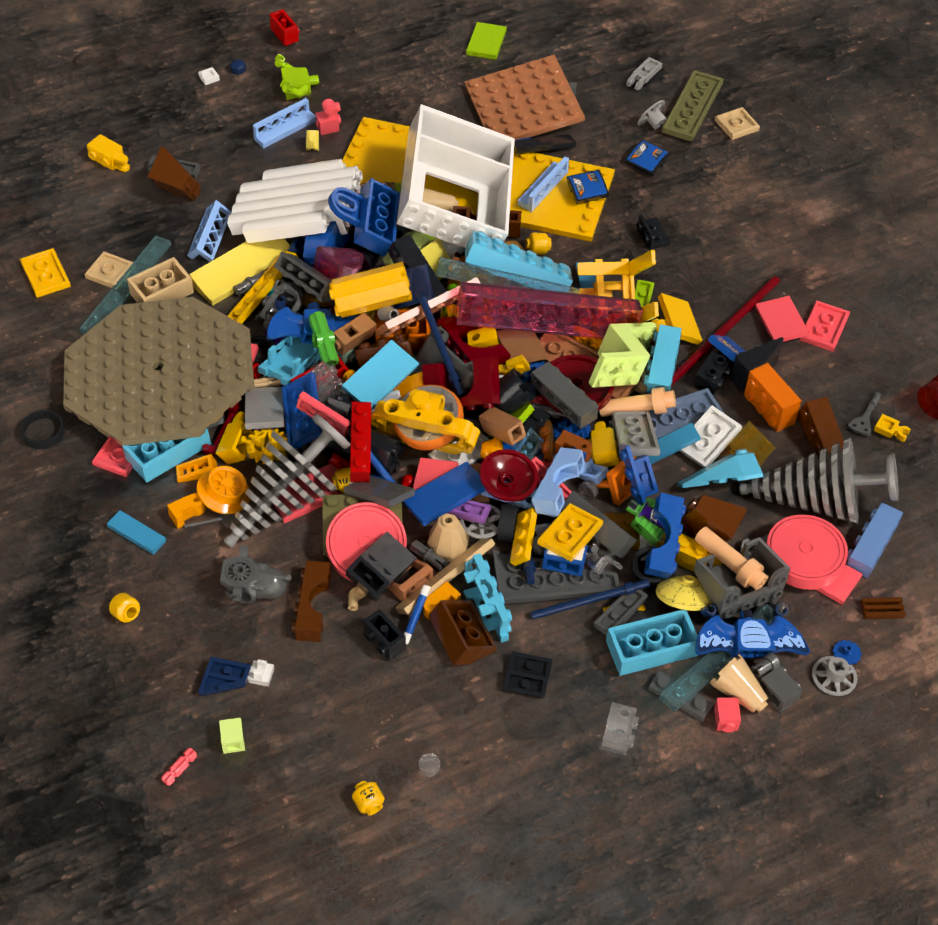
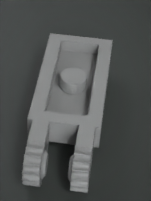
(644, 73)

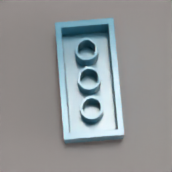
(652, 642)

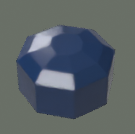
(238, 66)

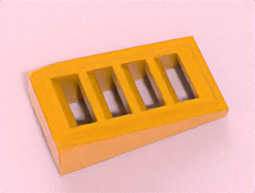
(206, 463)

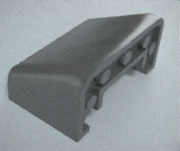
(430, 354)

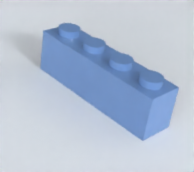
(874, 539)

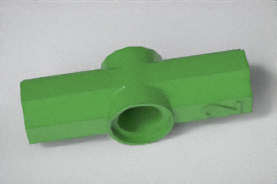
(323, 338)

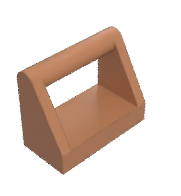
(424, 574)

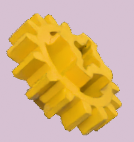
(257, 444)

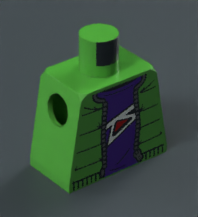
(644, 522)

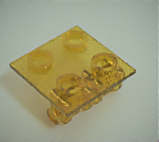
(752, 440)

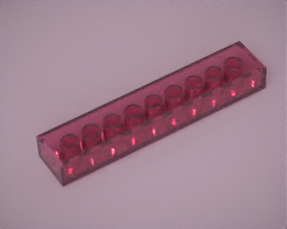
(542, 310)

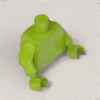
(295, 80)

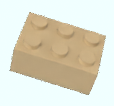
(161, 282)

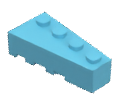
(664, 358)
(158, 457)

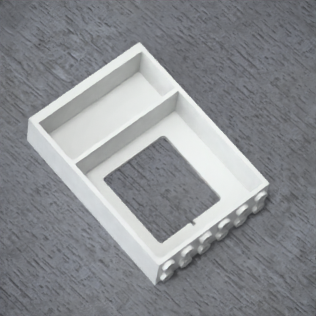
(463, 156)

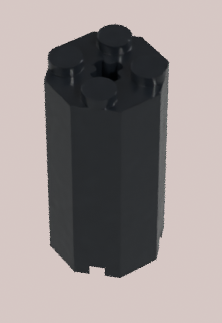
(383, 446)

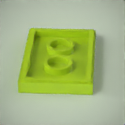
(486, 40)

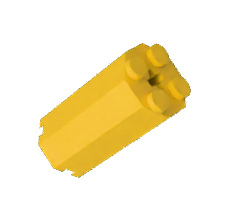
(370, 290)

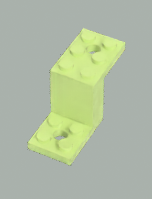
(623, 354)

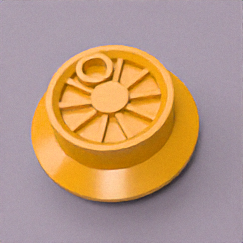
(223, 489)

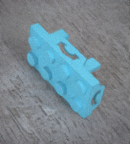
(290, 360)
(487, 591)

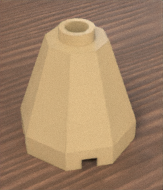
(448, 537)

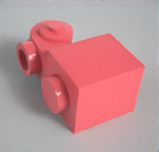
(329, 119)

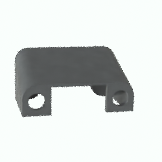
(730, 595)

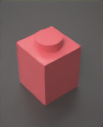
(727, 714)

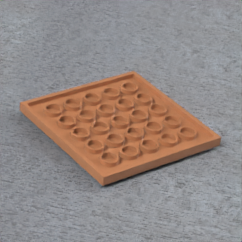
(525, 99)

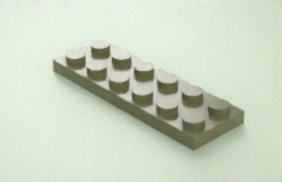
(692, 105)

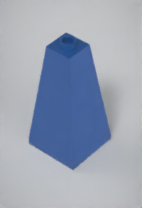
(331, 238)

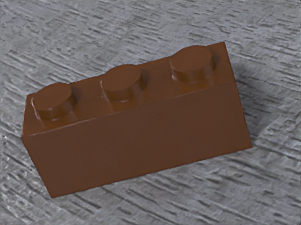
(461, 631)

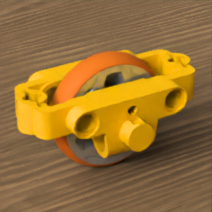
(427, 420)

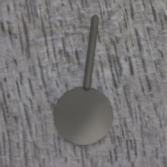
(226, 520)

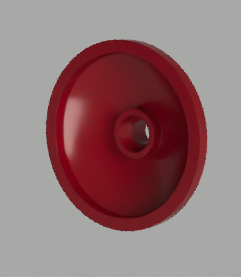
(510, 467)

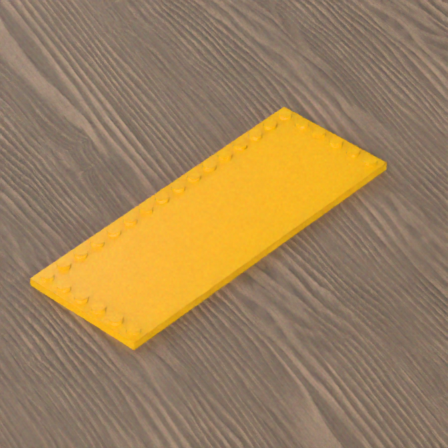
(380, 155)

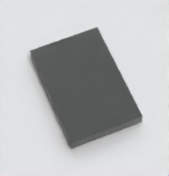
(380, 491)

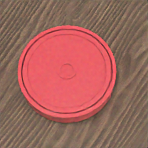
(356, 530)
(811, 550)

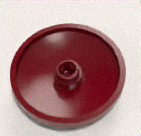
(579, 371)

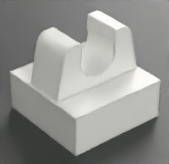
(261, 673)

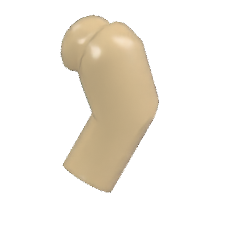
(354, 596)

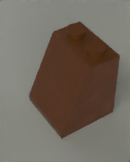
(172, 176)
(713, 513)

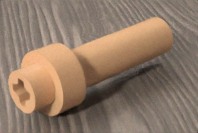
(658, 401)
(748, 571)

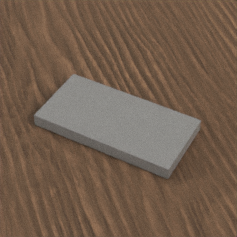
(264, 408)
(637, 431)

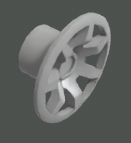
(655, 117)
(483, 531)
(836, 672)

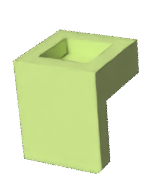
(232, 735)

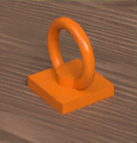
(618, 483)

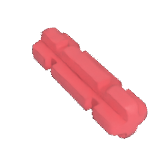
(179, 766)

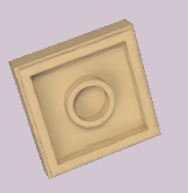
(737, 123)
(107, 269)

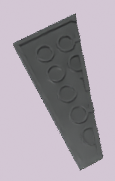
(548, 584)

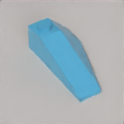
(735, 466)

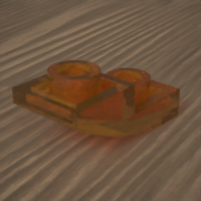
(548, 444)

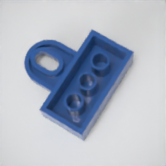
(371, 213)

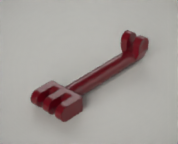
(209, 449)

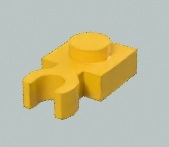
(518, 362)
(888, 427)

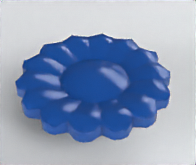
(847, 651)

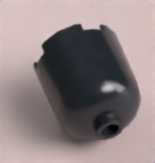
(514, 392)

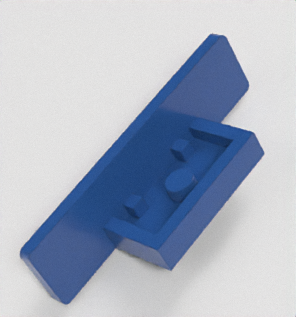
(639, 473)

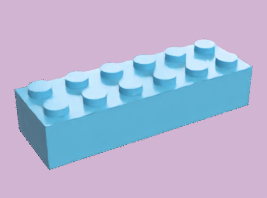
(510, 258)

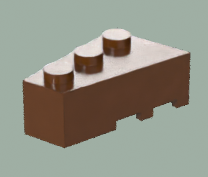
(366, 351)

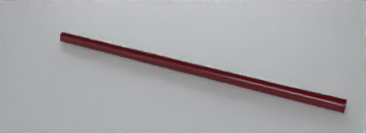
(725, 328)

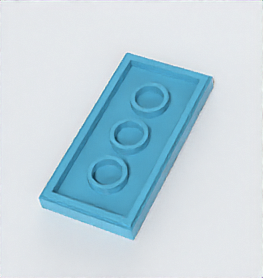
(380, 374)

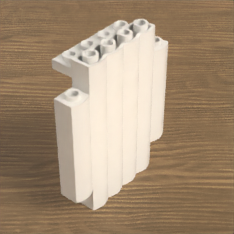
(292, 201)

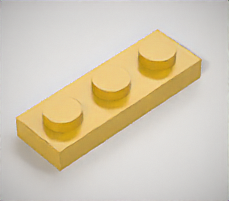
(523, 537)

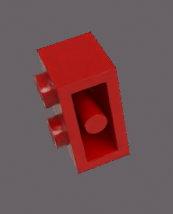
(284, 27)

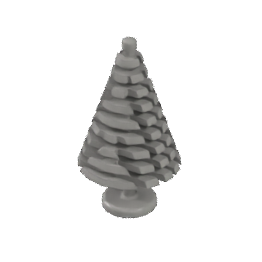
(295, 470)
(836, 481)

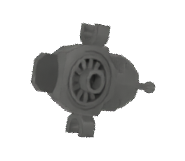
(287, 289)
(251, 579)

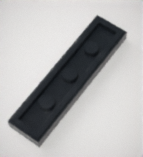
(544, 144)

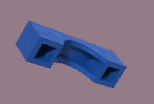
(668, 511)

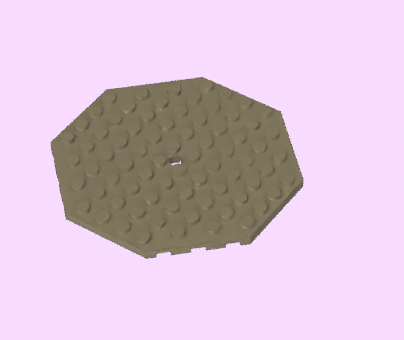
(115, 381)

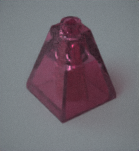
(338, 262)

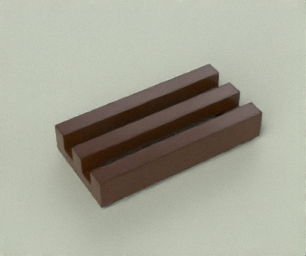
(883, 605)

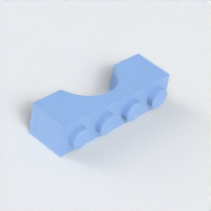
(565, 465)

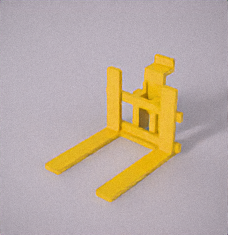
(627, 270)

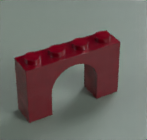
(465, 352)
(485, 386)

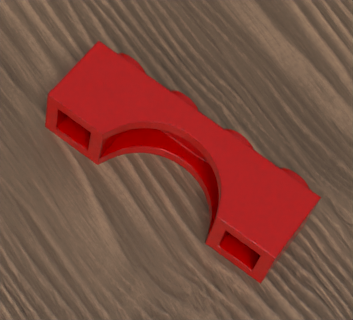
(360, 442)

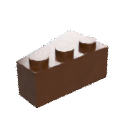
(820, 425)

